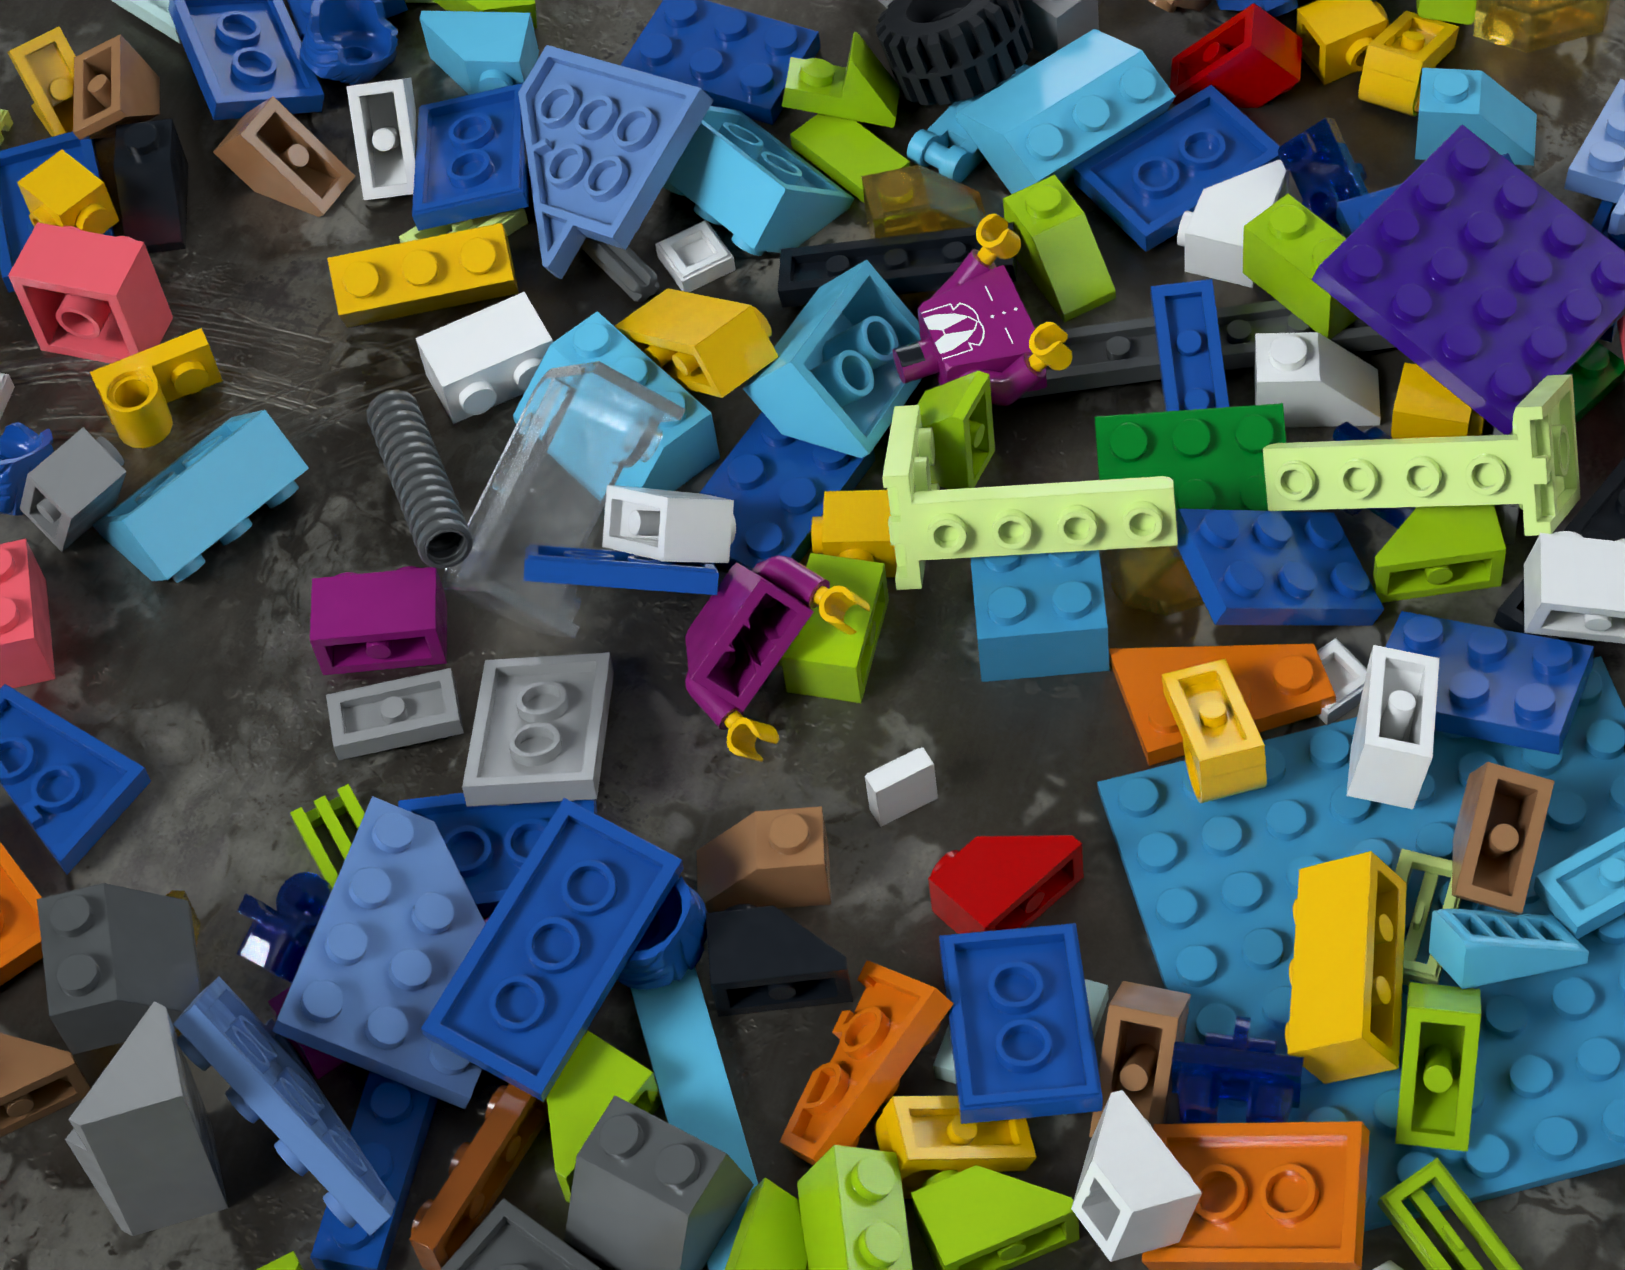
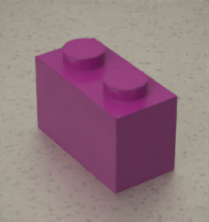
(378, 620)

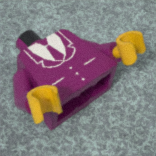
(983, 326)
(747, 633)

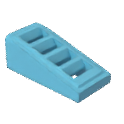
(1500, 946)

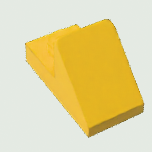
(48, 74)

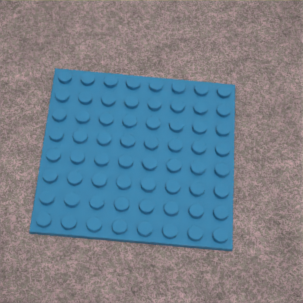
(1221, 925)

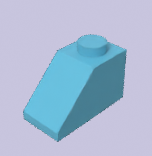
(481, 47)
(1478, 103)

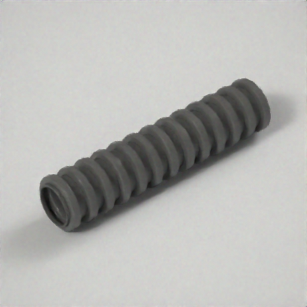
(419, 479)

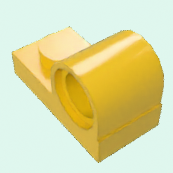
(1396, 61)
(141, 386)
(1217, 731)
(931, 1139)

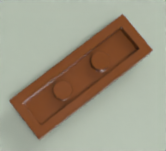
(477, 1175)

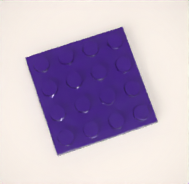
(1479, 277)

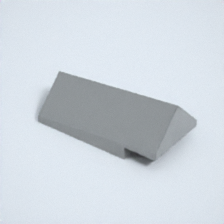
(149, 1134)

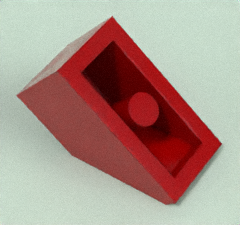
(1244, 59)
(1003, 880)

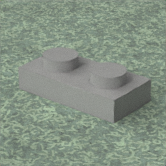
(394, 714)

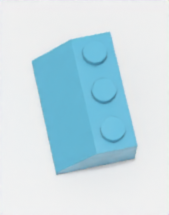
(1065, 109)
(754, 184)
(838, 365)
(685, 444)
(204, 497)

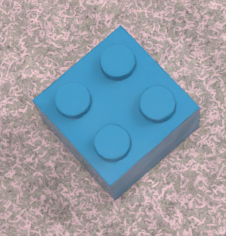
(1040, 615)

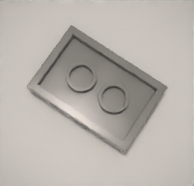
(539, 730)

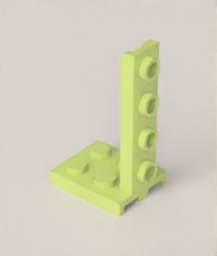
(1525, 468)
(1012, 518)

